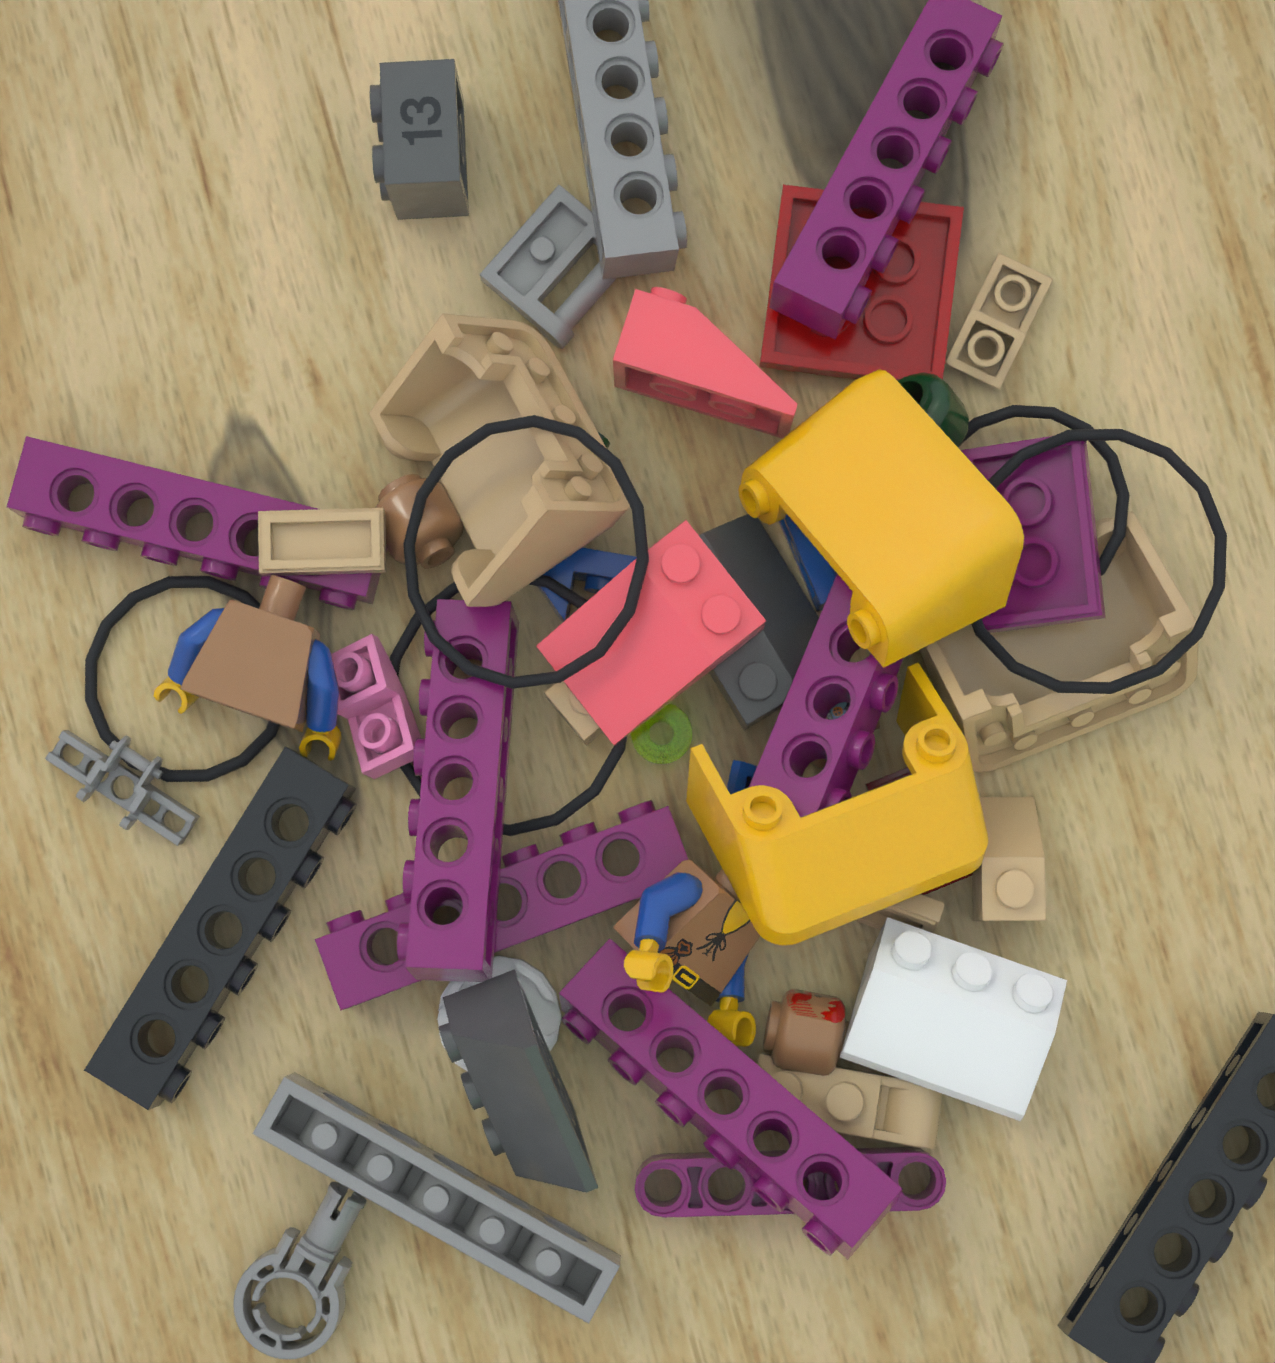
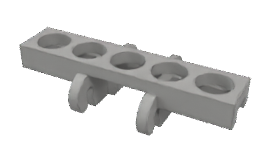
(142, 788)

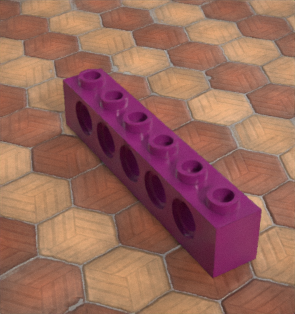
(945, 33)
(52, 471)
(802, 727)
(466, 946)
(360, 976)
(766, 1105)

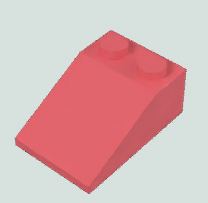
(686, 361)
(682, 628)

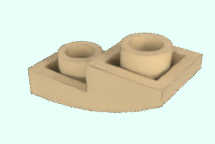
(998, 321)

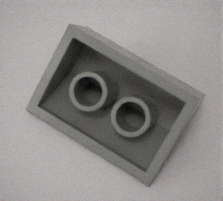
(763, 669)
(516, 1083)

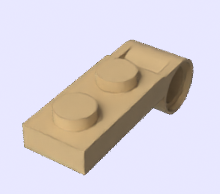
(865, 1103)

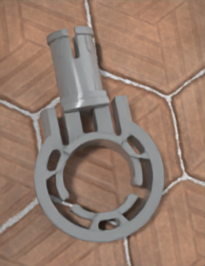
(319, 1245)

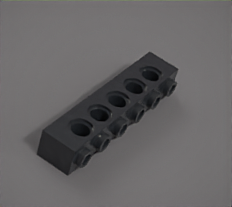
(124, 1055)
(1164, 1208)

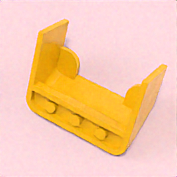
(859, 853)

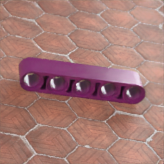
(697, 1200)

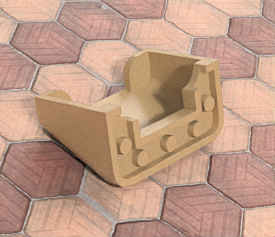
(519, 492)
(1016, 718)

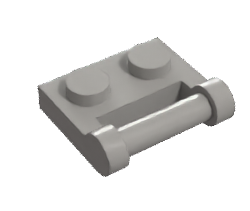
(539, 260)

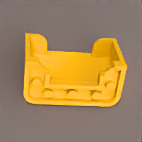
(892, 515)

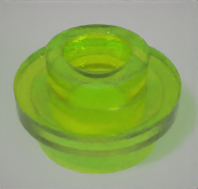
(672, 751)

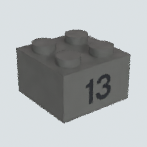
(422, 138)

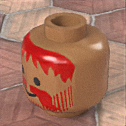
(806, 1032)

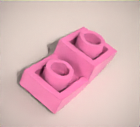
(375, 707)

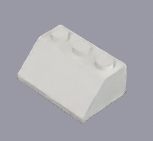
(953, 1019)

